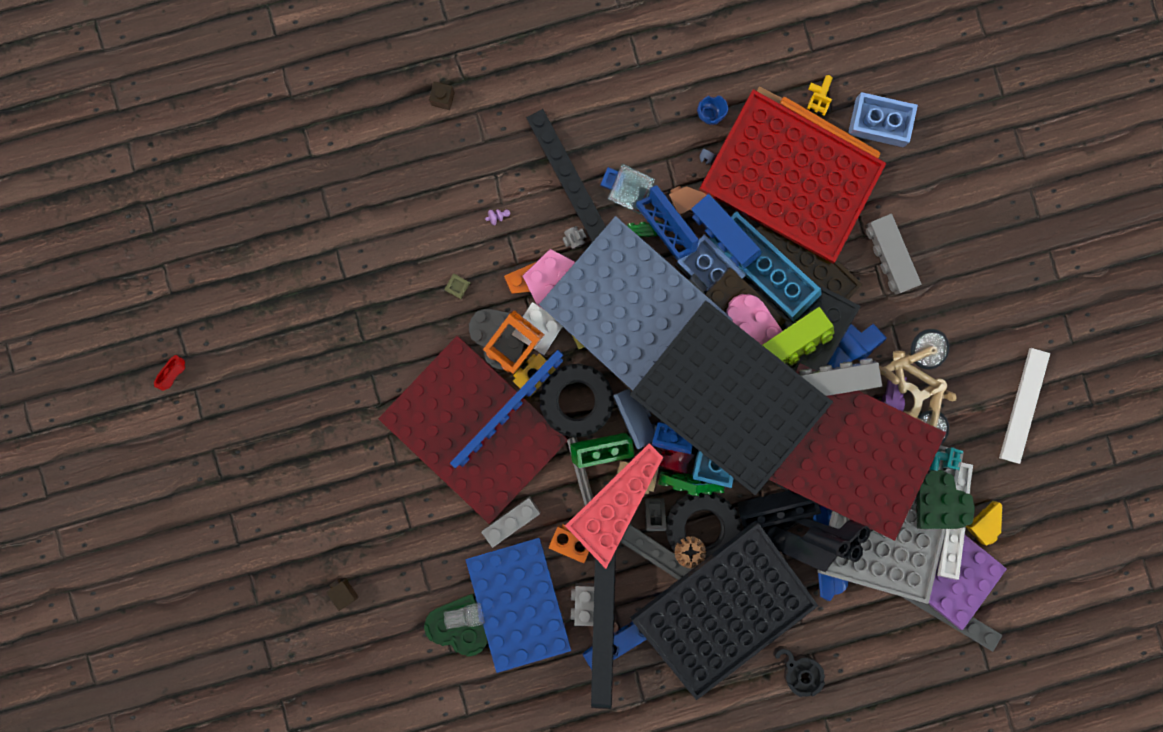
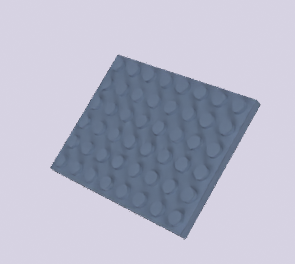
(624, 302)

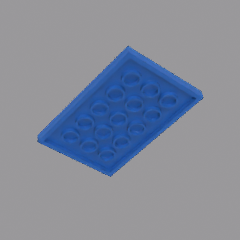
(518, 605)

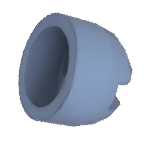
(707, 155)

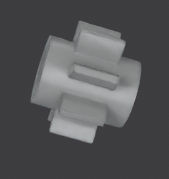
(574, 237)

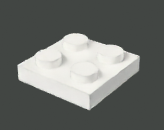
(542, 321)

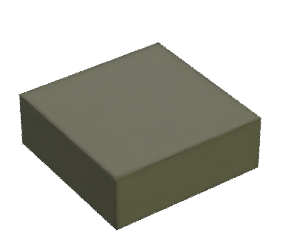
(457, 286)

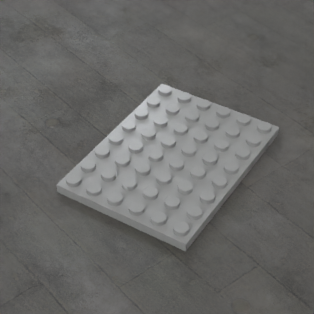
(897, 566)

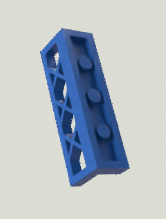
(673, 223)

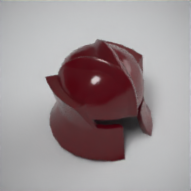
(675, 460)

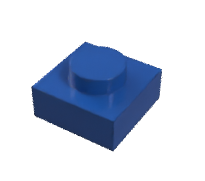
(609, 178)

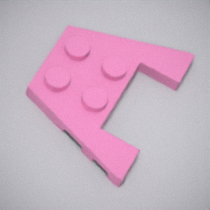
(546, 274)

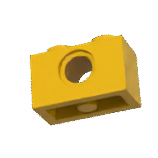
(534, 362)

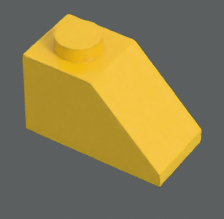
(987, 524)

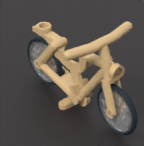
(928, 352)

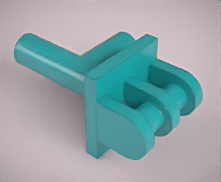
(947, 458)

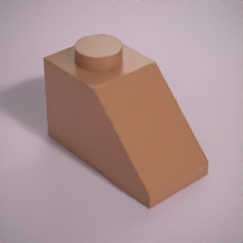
(684, 199)

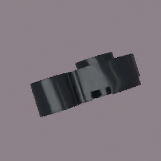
(796, 667)

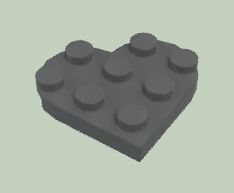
(484, 326)

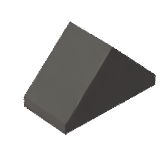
(655, 514)

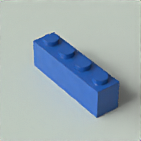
(726, 231)

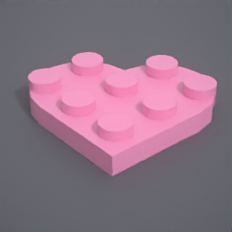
(753, 317)

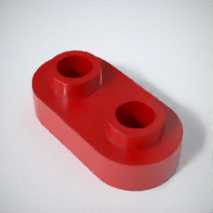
(169, 372)

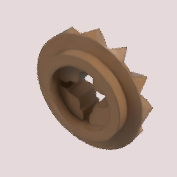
(683, 559)

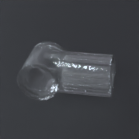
(468, 616)

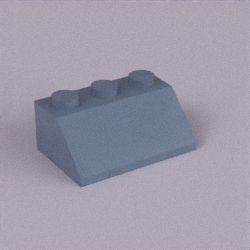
(635, 418)

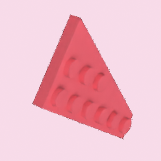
(609, 513)

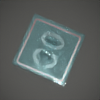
(630, 188)

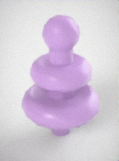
(498, 215)

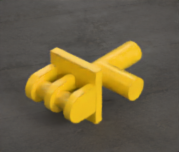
(819, 101)

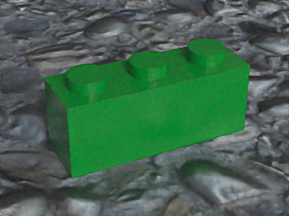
(601, 450)

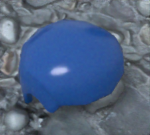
(712, 109)

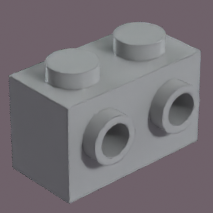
(584, 604)

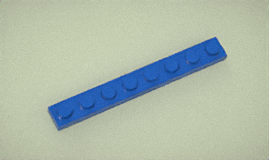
(502, 416)

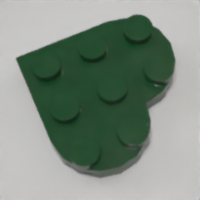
(941, 504)
(463, 639)

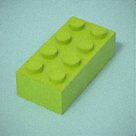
(801, 337)

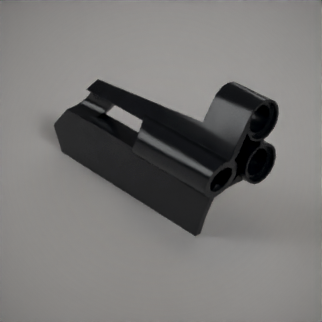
(820, 543)

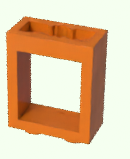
(523, 327)

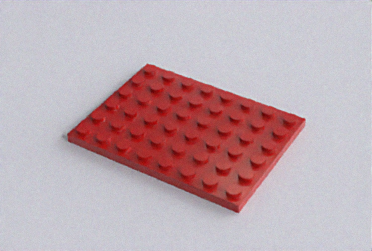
(792, 176)

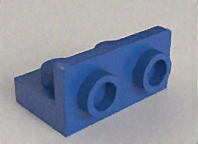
(669, 439)

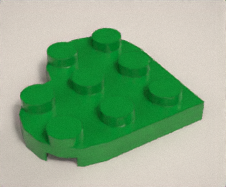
(686, 482)

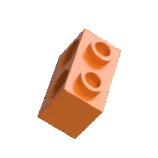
(568, 548)

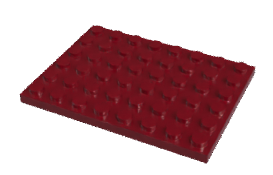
(450, 407)
(862, 461)

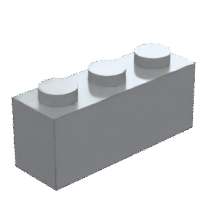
(511, 522)

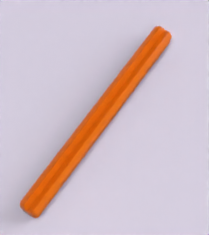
(828, 126)

